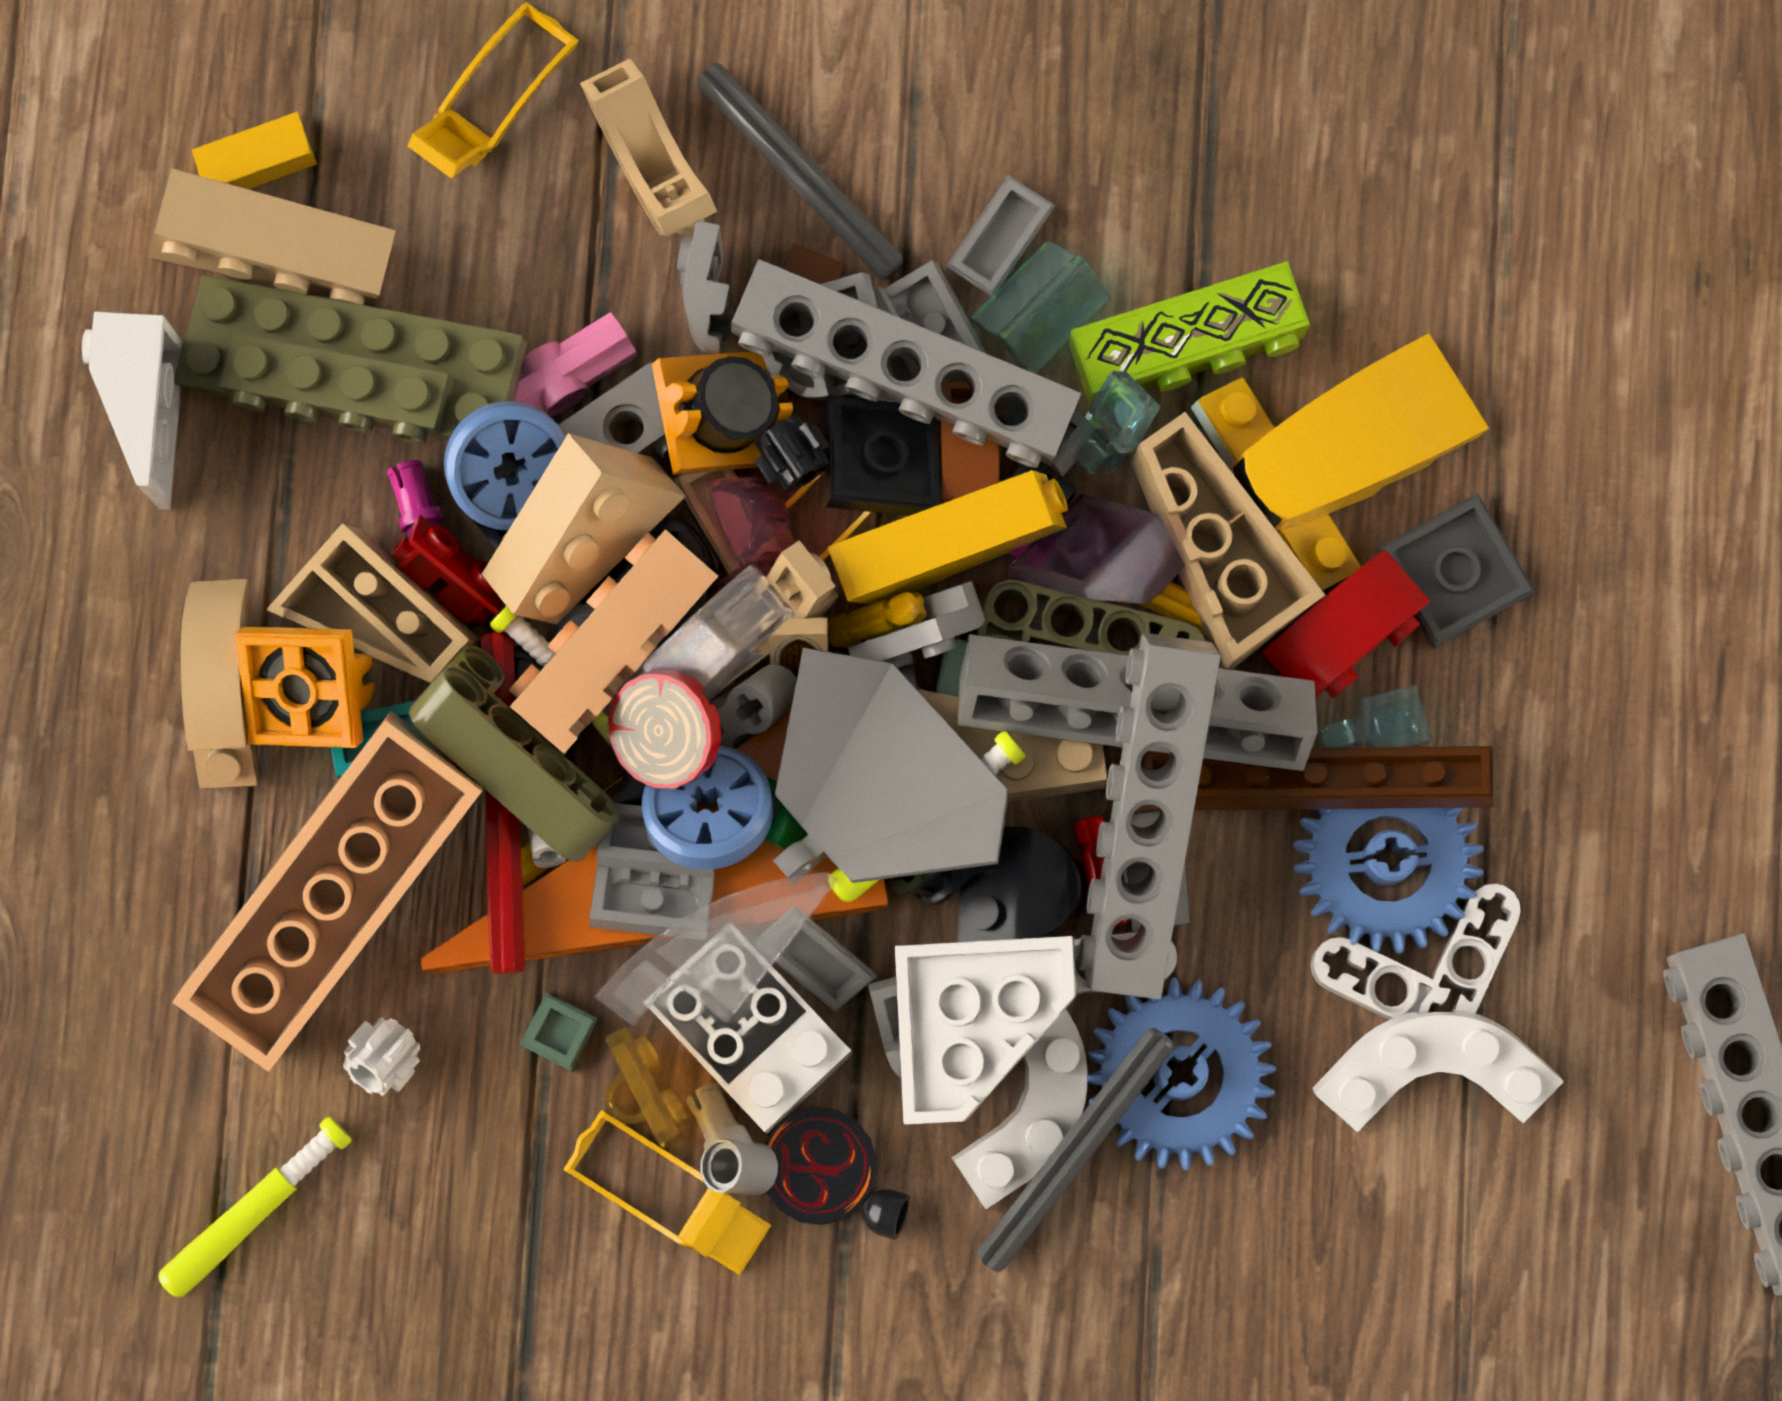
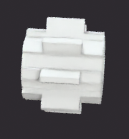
(381, 1056)

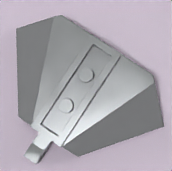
(881, 777)

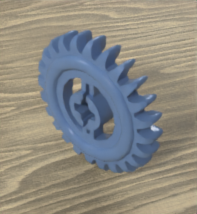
(1363, 915)
(1218, 1032)

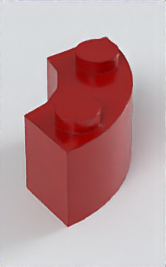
(1349, 625)

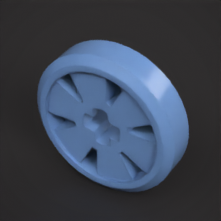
(477, 449)
(709, 838)

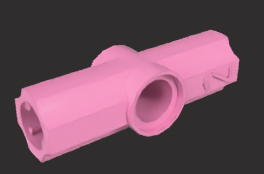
(560, 374)

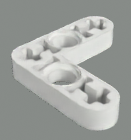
(1422, 990)

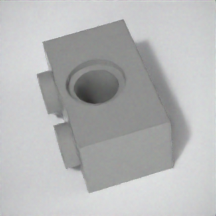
(630, 400)

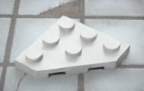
(973, 1017)

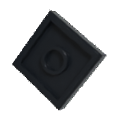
(880, 458)

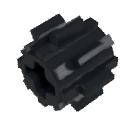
(792, 453)

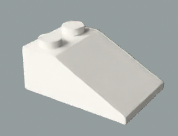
(134, 372)

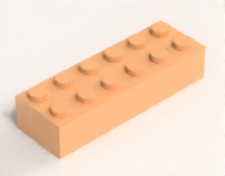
(329, 892)

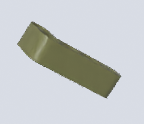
(1095, 615)
(510, 757)

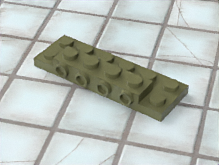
(343, 360)

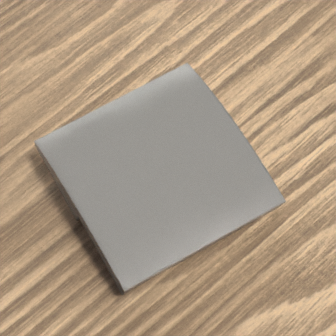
(931, 303)
(638, 885)

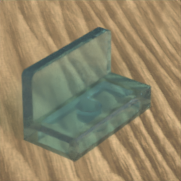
(1042, 305)

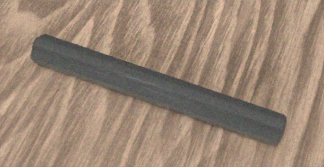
(800, 171)
(1075, 1149)

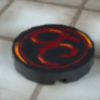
(822, 1166)

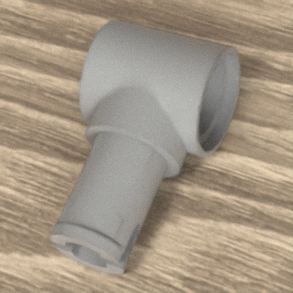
(730, 1156)

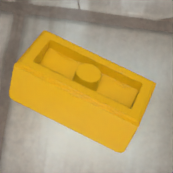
(257, 154)

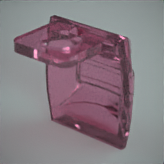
(752, 523)

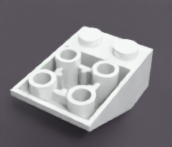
(766, 1054)

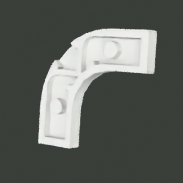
(1431, 1044)
(1043, 1117)

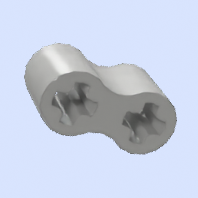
(755, 704)

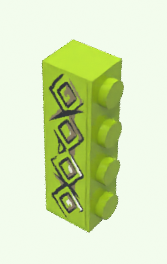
(1194, 332)

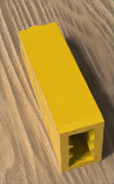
(948, 538)

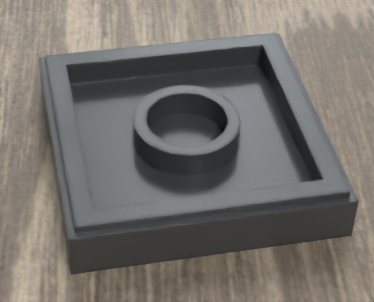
(1461, 569)

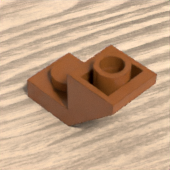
(965, 464)

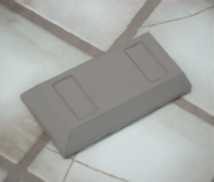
(1000, 236)
(825, 966)

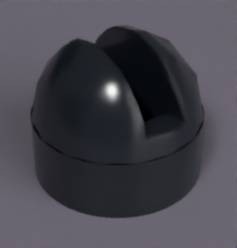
(886, 1212)

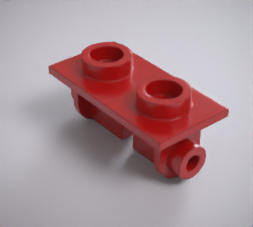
(436, 554)

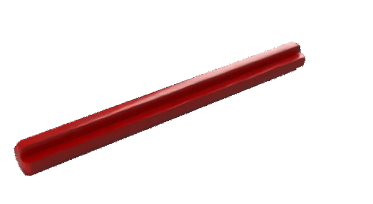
(503, 845)

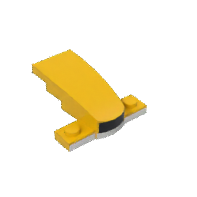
(1340, 446)

